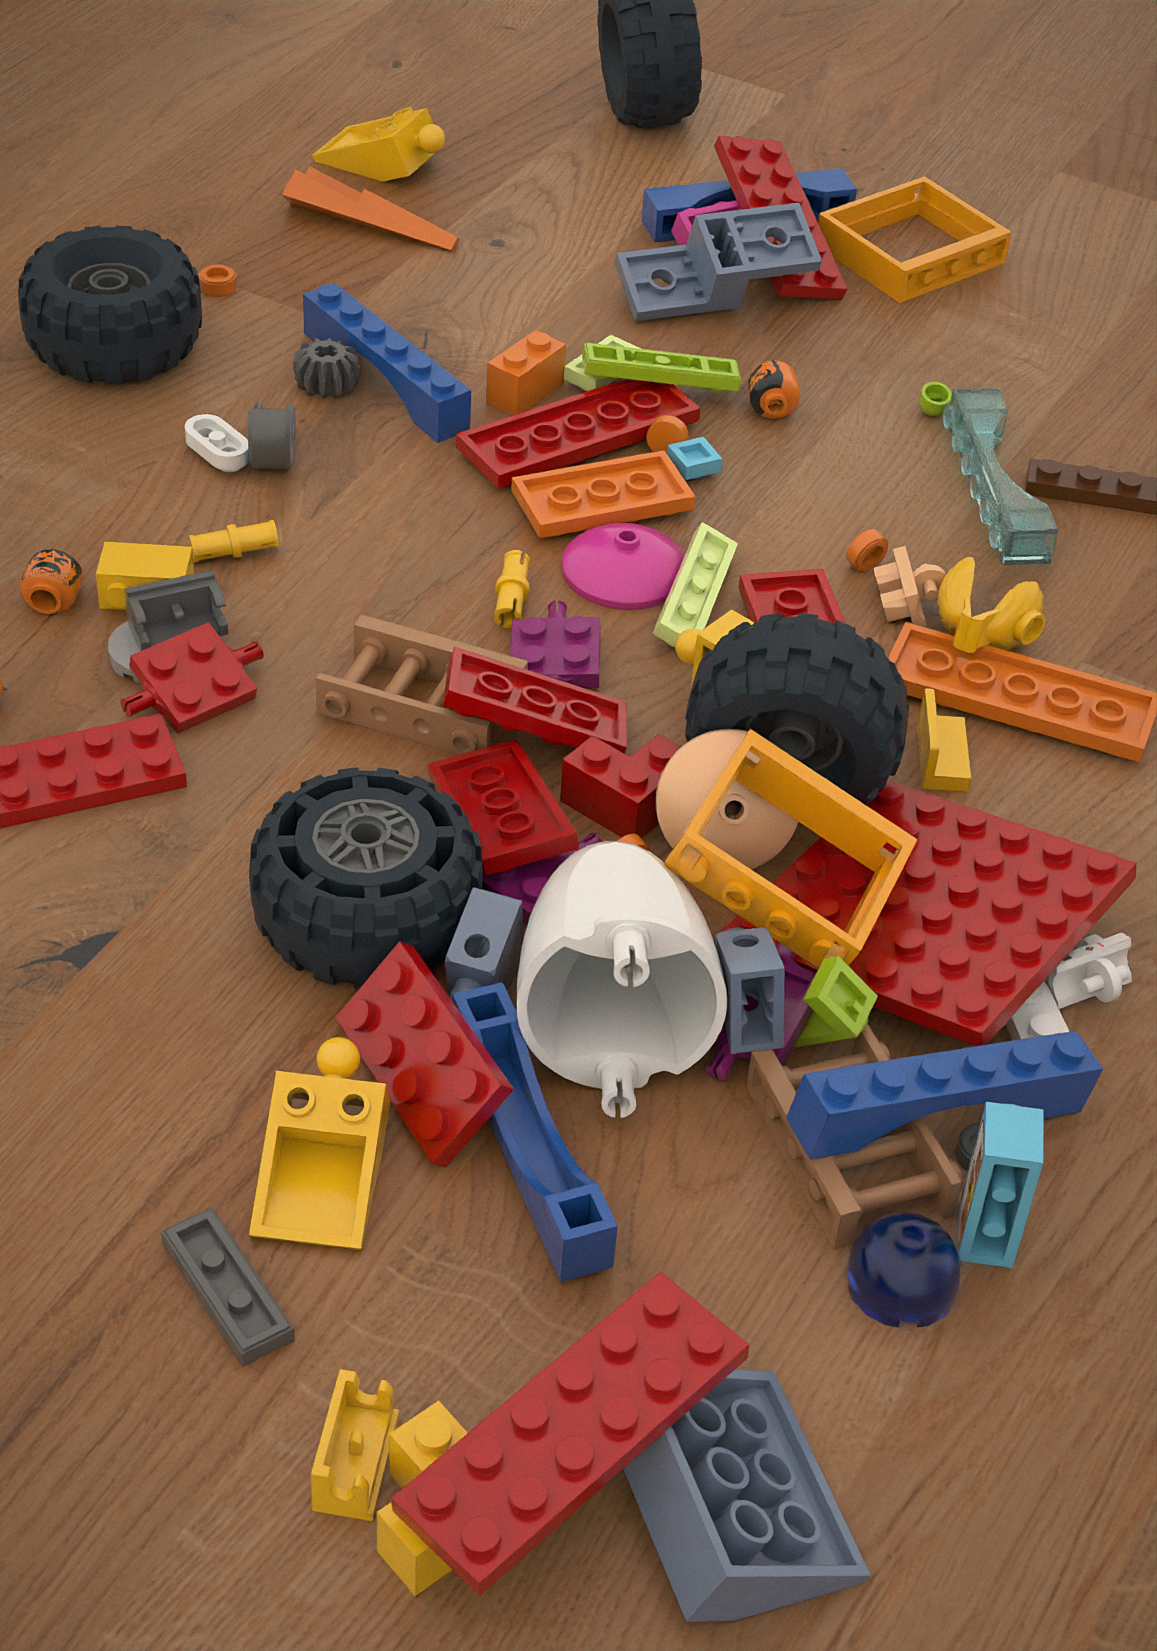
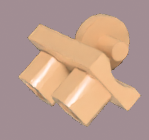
(902, 588)

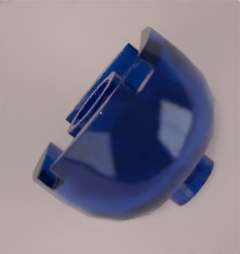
(904, 1270)

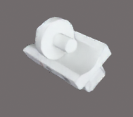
(1092, 969)

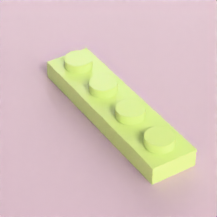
(696, 584)

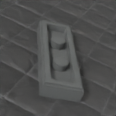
(227, 1286)

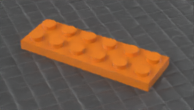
(1027, 692)

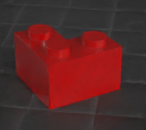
(616, 787)

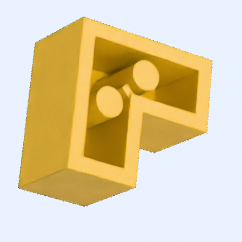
(410, 1452)

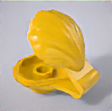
(1010, 624)

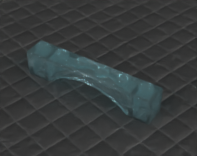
(1016, 521)

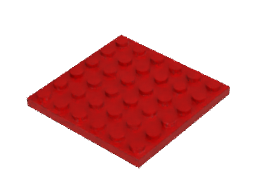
(971, 916)

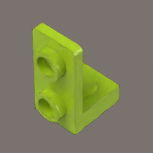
(839, 1004)

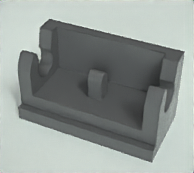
(174, 607)

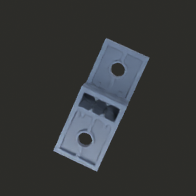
(717, 261)

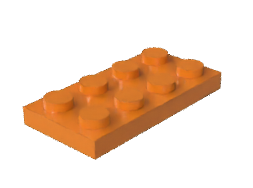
(602, 494)

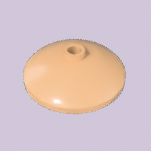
(752, 834)

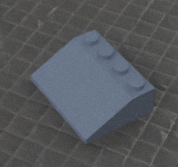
(742, 1506)

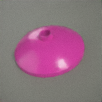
(622, 565)

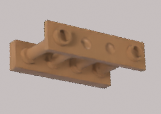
(411, 655)
(820, 1179)

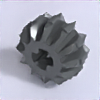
(326, 367)

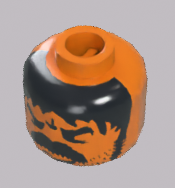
(773, 389)
(51, 581)

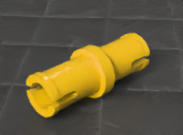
(234, 541)
(512, 588)

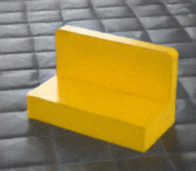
(942, 748)

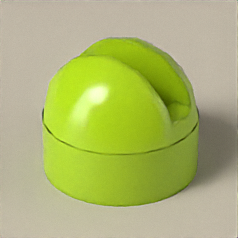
(934, 398)

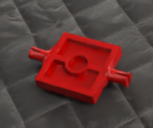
(192, 678)

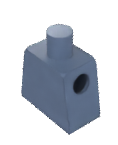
(473, 960)
(752, 969)

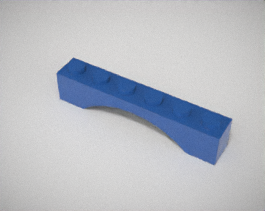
(661, 205)
(430, 393)
(857, 1104)
(557, 1192)

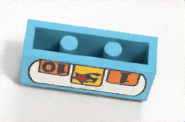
(1000, 1184)

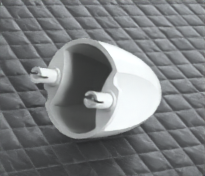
(618, 973)

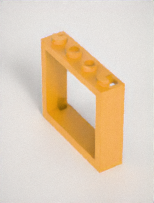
(979, 247)
(821, 809)

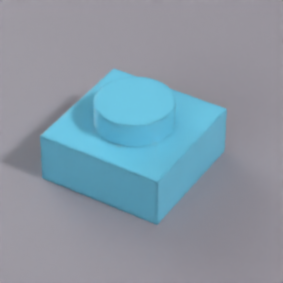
(694, 458)

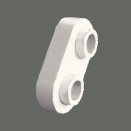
(217, 442)

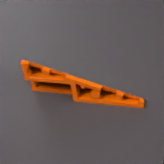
(330, 197)

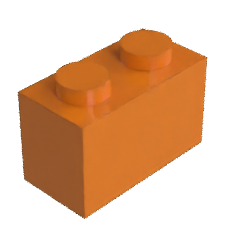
(525, 373)

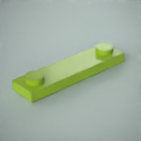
(661, 367)

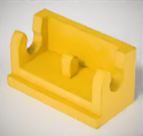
(353, 1449)

